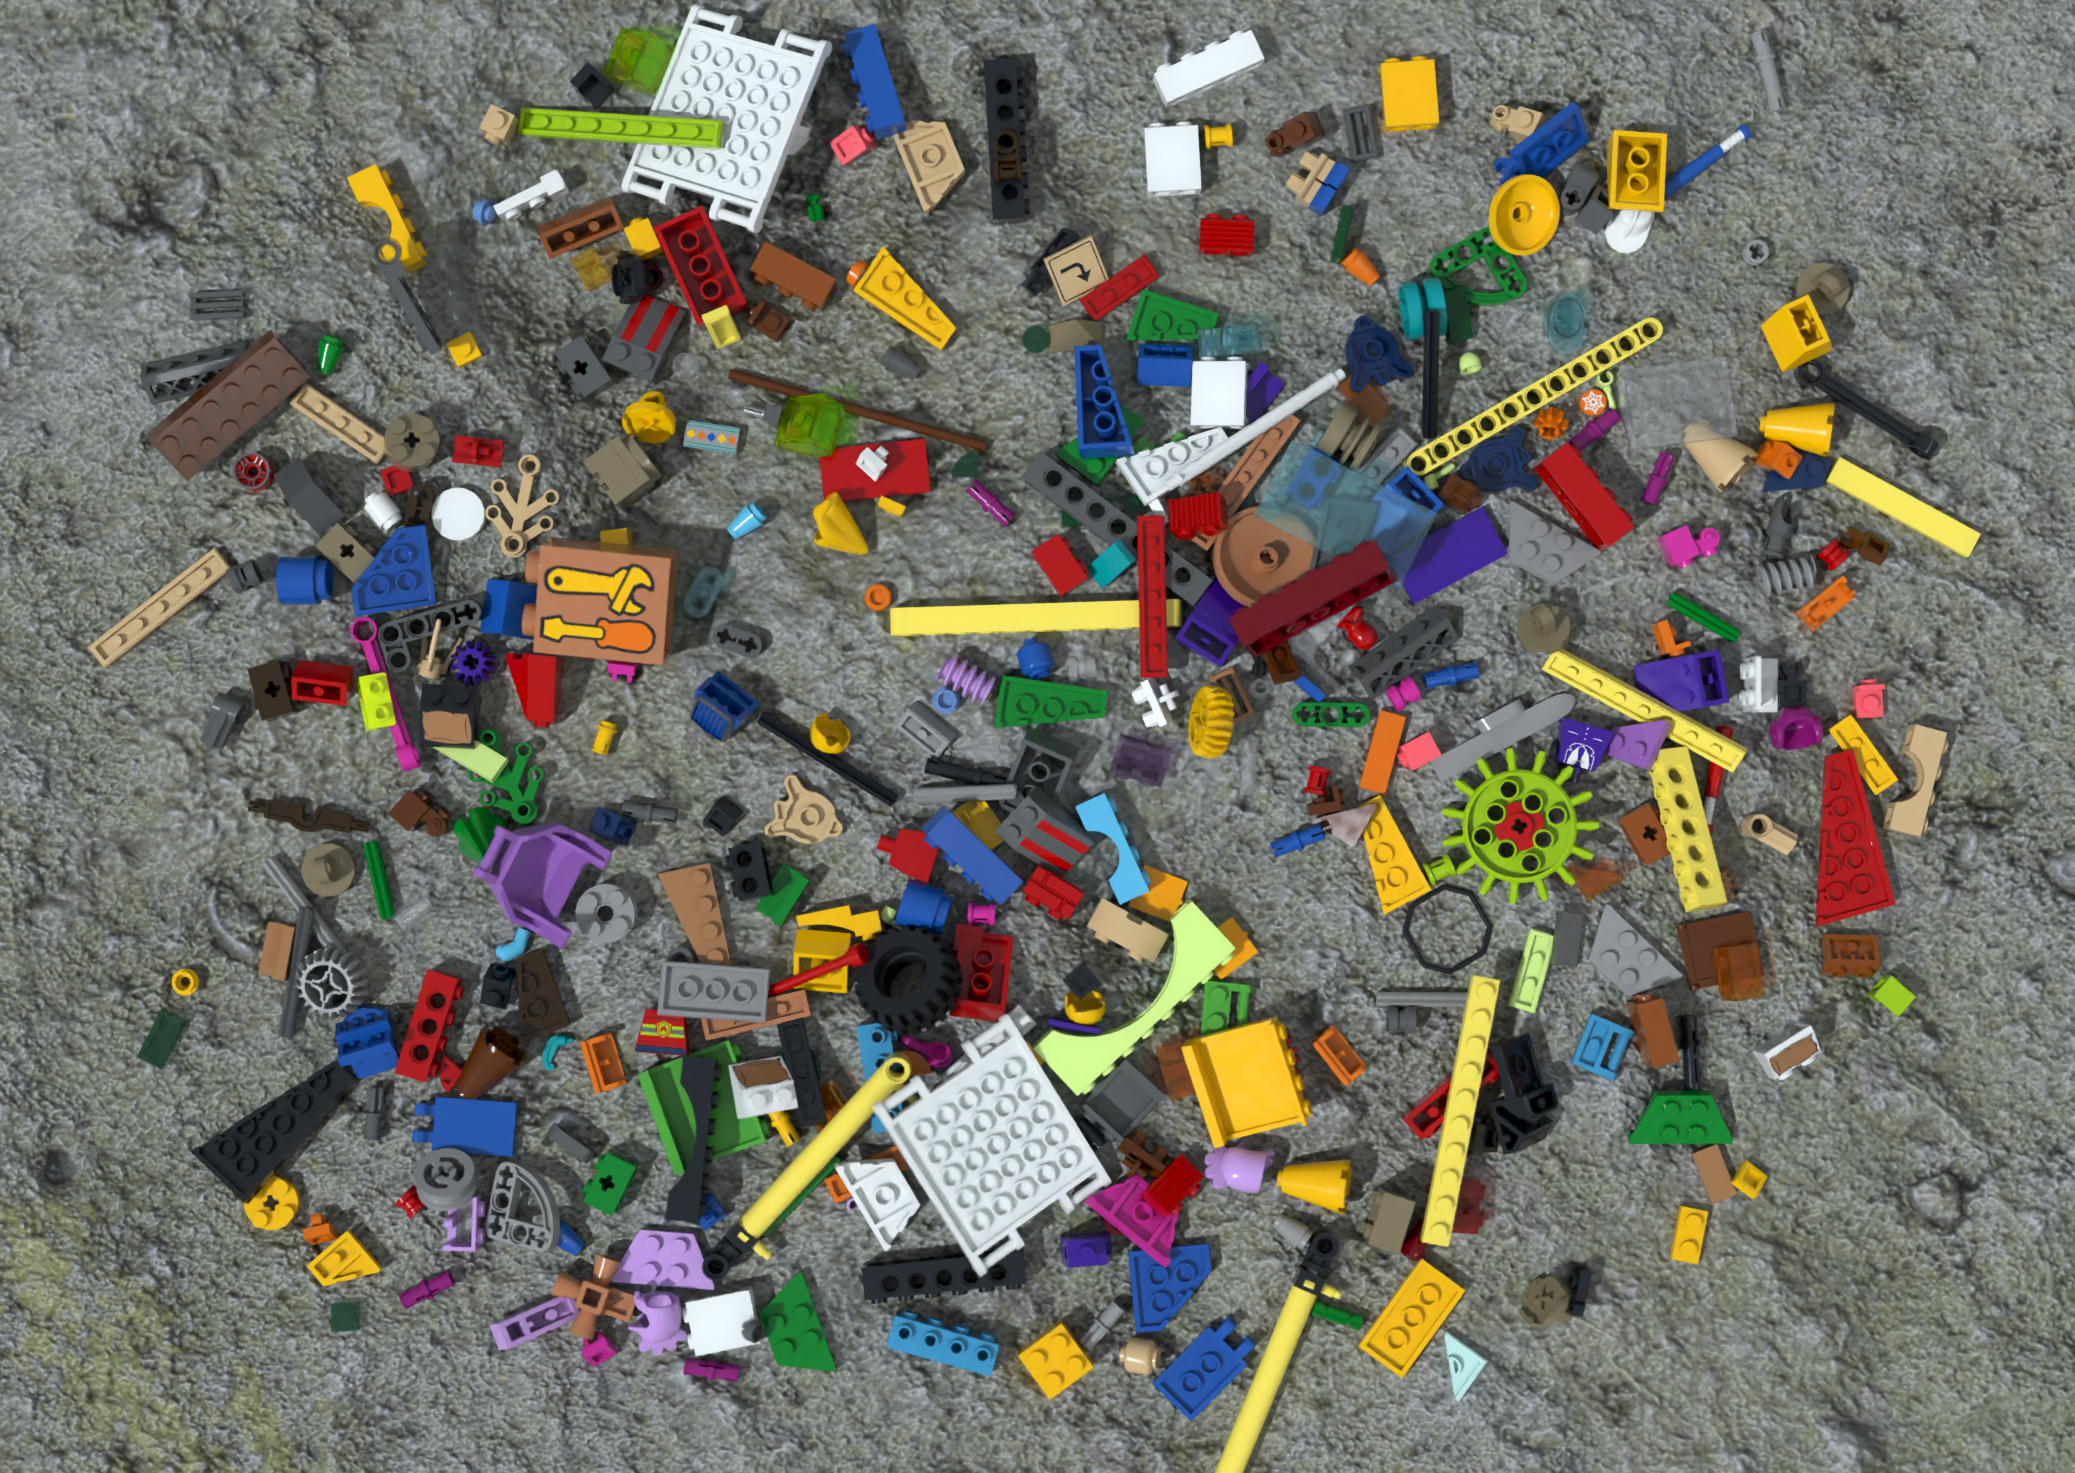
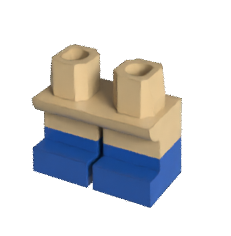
(1320, 184)

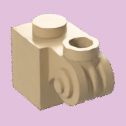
(1518, 122)

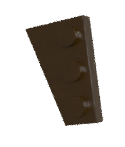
(539, 998)

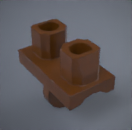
(1138, 1159)

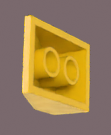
(1636, 170)

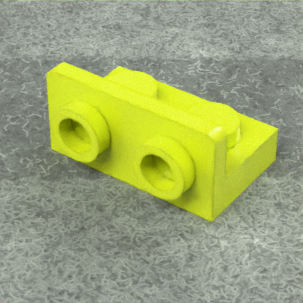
(375, 701)

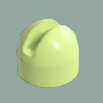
(1469, 363)

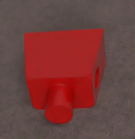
(910, 853)

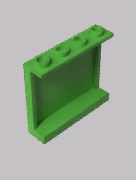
(676, 1117)

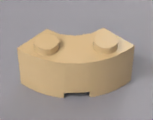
(1127, 930)

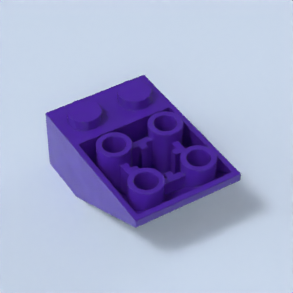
(1208, 626)
(1685, 681)

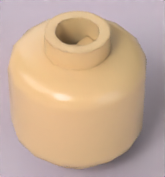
(1140, 1356)

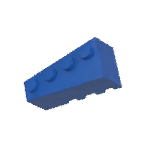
(1099, 414)

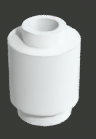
(383, 511)

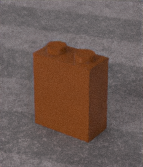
(1652, 1030)

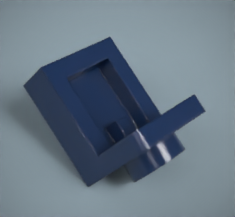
(612, 826)

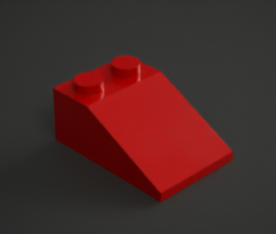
(984, 978)

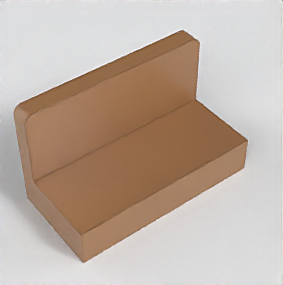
(277, 950)

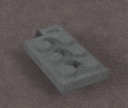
(401, 293)

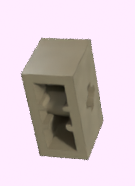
(334, 547)

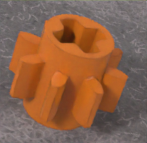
(1551, 423)

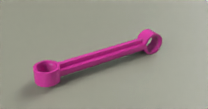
(405, 748)

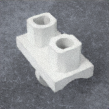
(1160, 701)

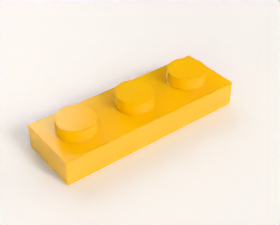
(1869, 761)

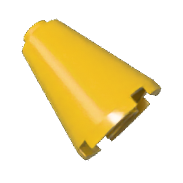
(1801, 427)
(1318, 1183)

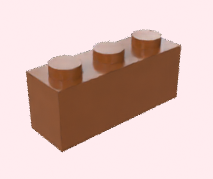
(579, 227)
(793, 277)

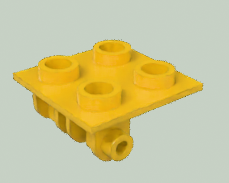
(980, 821)

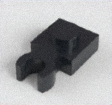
(1791, 690)
(1579, 1283)

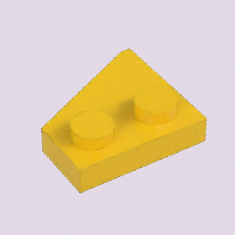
(343, 1261)

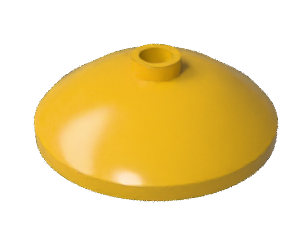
(1534, 218)

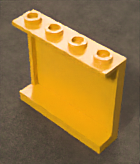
(1246, 1080)

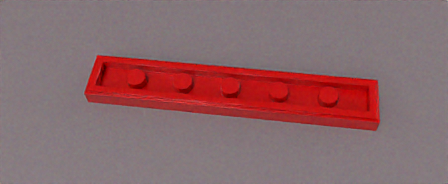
(1152, 596)

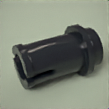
(1091, 1134)

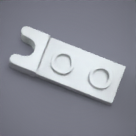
(551, 187)

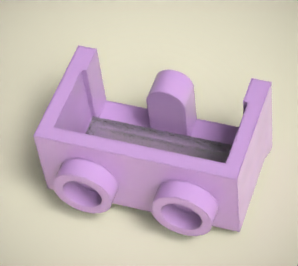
(464, 1226)

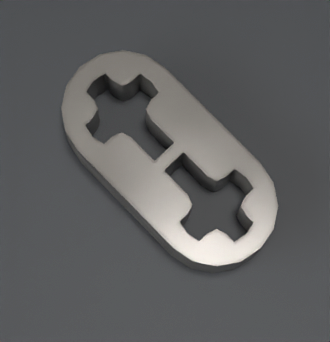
(1500, 716)

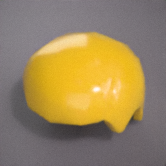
(829, 735)
(1087, 1010)

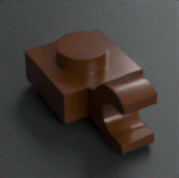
(1869, 546)

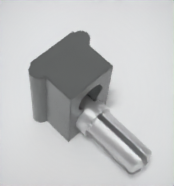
(770, 415)

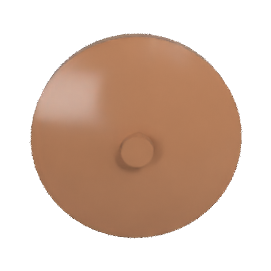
(1257, 558)

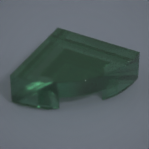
(966, 466)

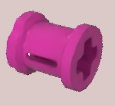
(981, 913)

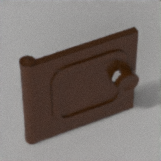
(1699, 943)

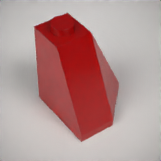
(538, 686)

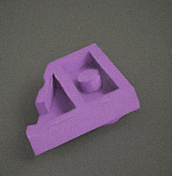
(1638, 743)

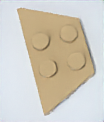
(929, 160)

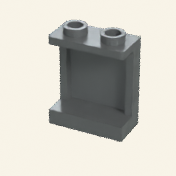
(1121, 1101)

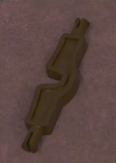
(295, 815)

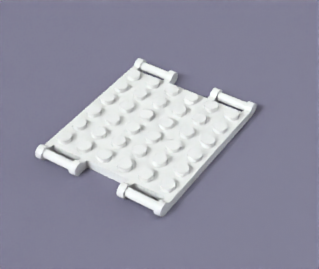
(750, 88)
(992, 1145)

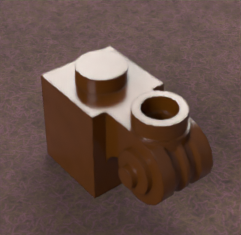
(1296, 133)
(1459, 494)
(415, 808)

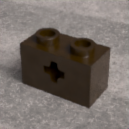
(263, 680)

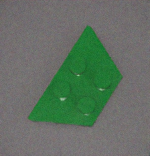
(1681, 1119)
(796, 1329)

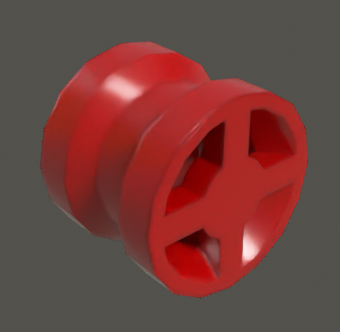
(1833, 554)
(410, 1202)

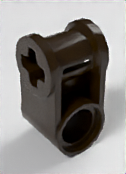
(1006, 162)

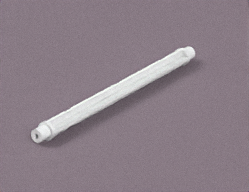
(1255, 429)

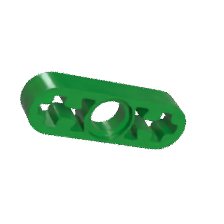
(1310, 721)

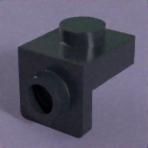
(497, 986)

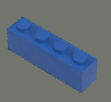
(875, 82)
(971, 855)

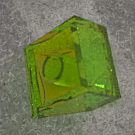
(638, 61)
(810, 425)

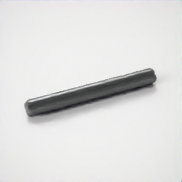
(299, 952)

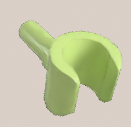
(1607, 389)
(1431, 480)
(888, 915)

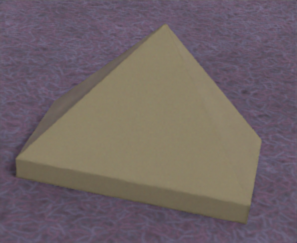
(1074, 333)

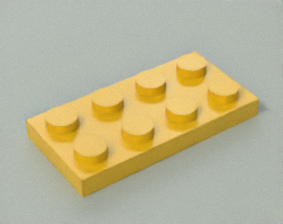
(1411, 1317)

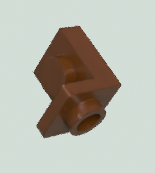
(767, 320)
(1322, 806)

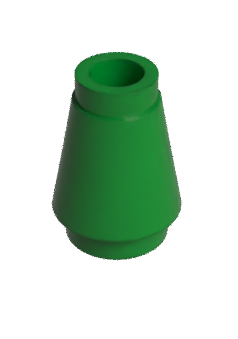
(329, 353)

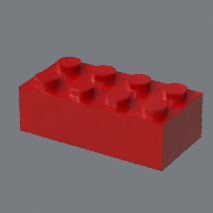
(700, 264)
(1584, 496)

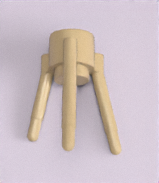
(429, 664)

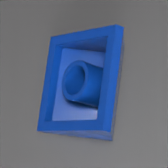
(505, 607)

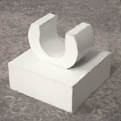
(873, 462)
(1160, 507)

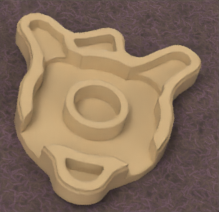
(804, 816)

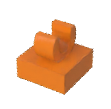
(320, 1230)

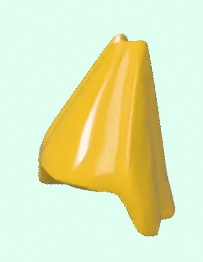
(837, 527)

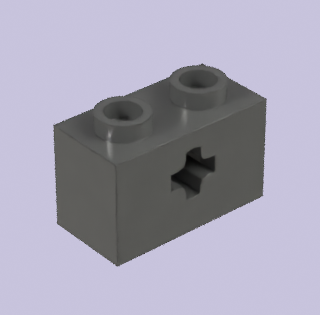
(596, 378)

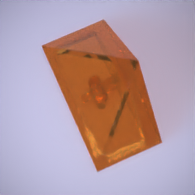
(1593, 882)

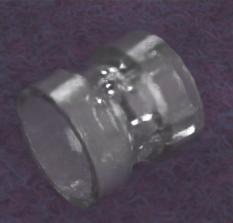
(686, 363)
(1082, 668)

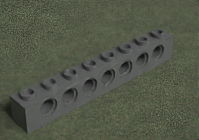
(1101, 527)

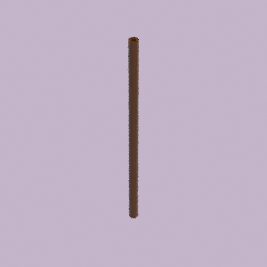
(863, 411)

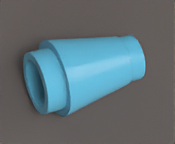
(747, 520)

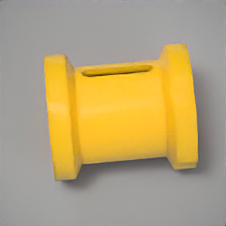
(1218, 136)

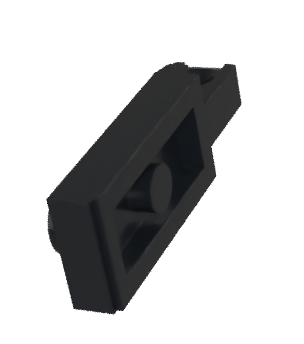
(1036, 279)

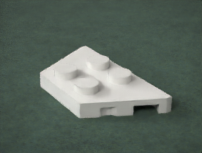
(880, 1195)

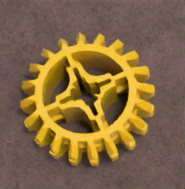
(1211, 722)

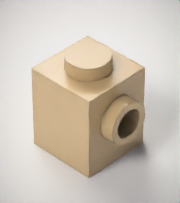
(499, 126)

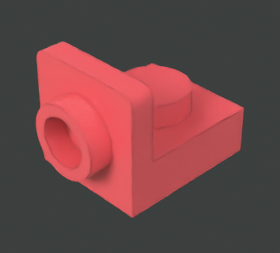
(853, 143)
(1868, 699)

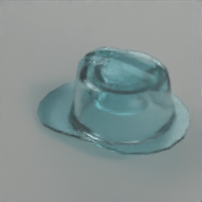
(1565, 322)

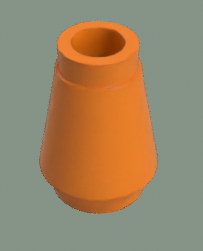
(1360, 266)

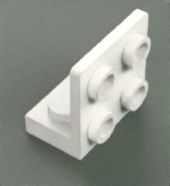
(1759, 685)

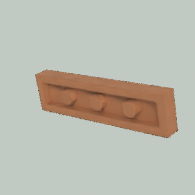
(779, 1010)

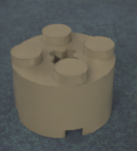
(400, 453)

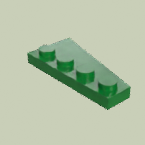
(1041, 702)

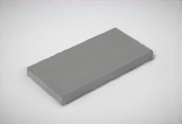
(713, 992)

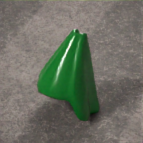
(477, 832)

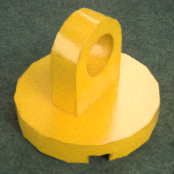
(648, 419)

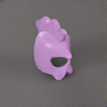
(1237, 1167)
(659, 1321)

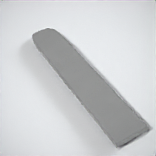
(1502, 736)

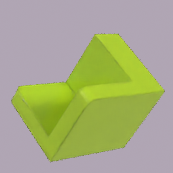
(1891, 994)

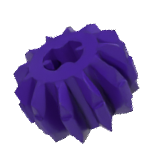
(468, 672)

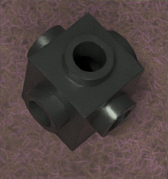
(1482, 1137)

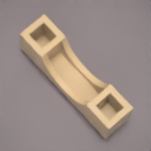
(1925, 749)

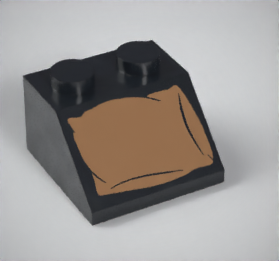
(449, 716)

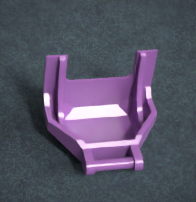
(538, 874)

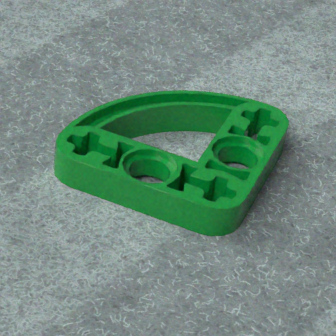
(1488, 254)

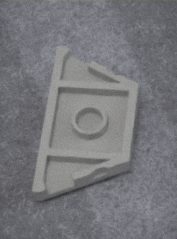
(1544, 547)
(1627, 957)

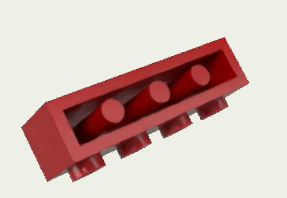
(1430, 1109)

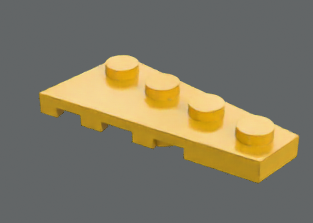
(898, 296)
(1392, 862)

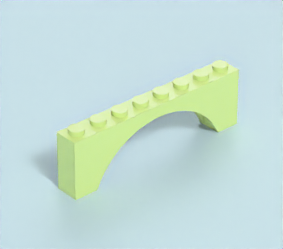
(1083, 1057)

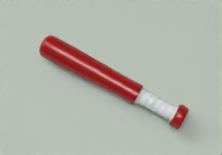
(1714, 780)

